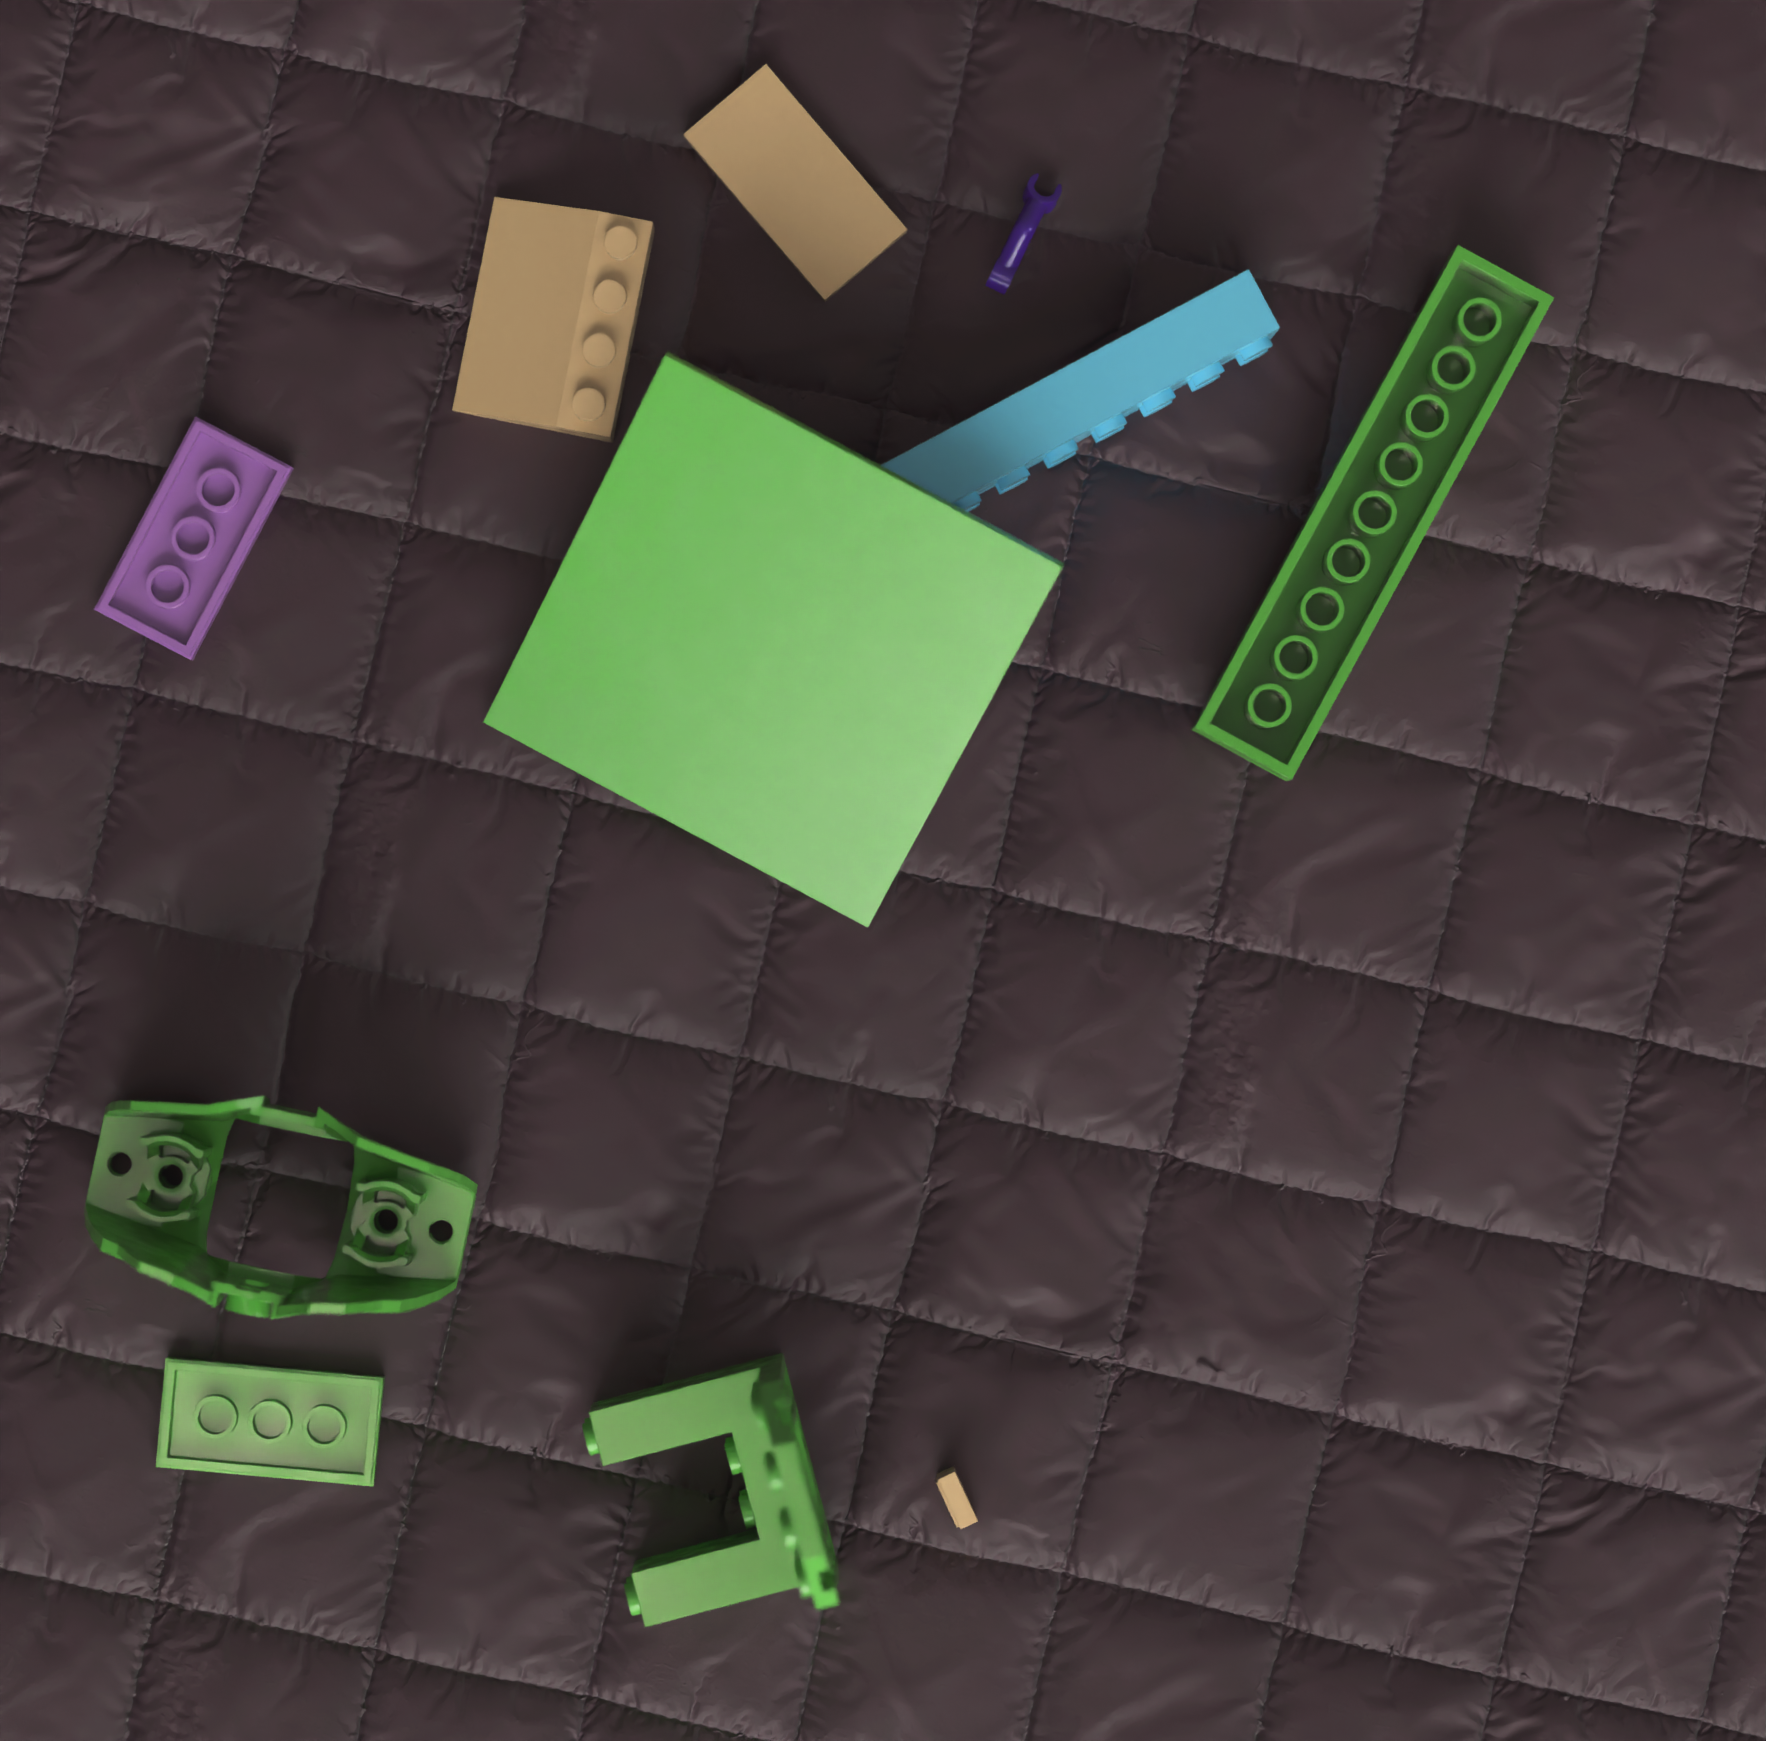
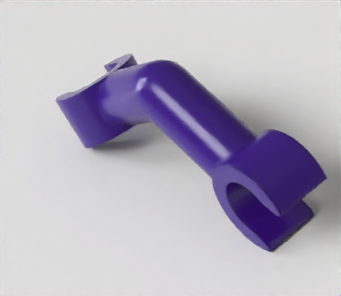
(1021, 234)

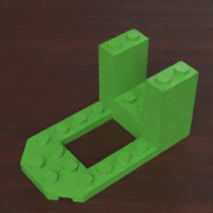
(780, 1494)

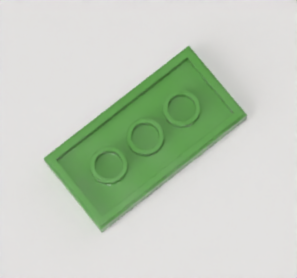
(270, 1421)

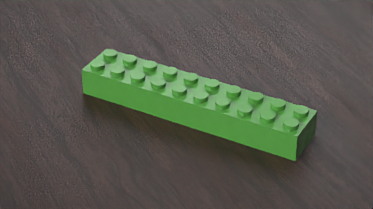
(1372, 513)

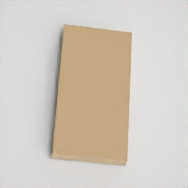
(795, 183)

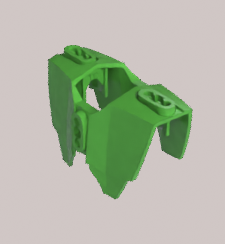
(166, 1225)

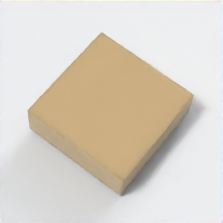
(956, 1498)

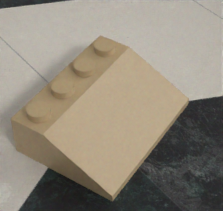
(554, 317)

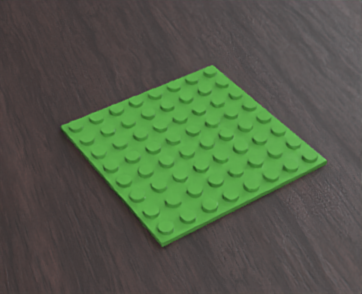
(771, 640)

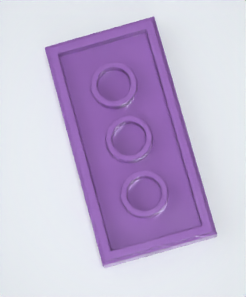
(193, 538)

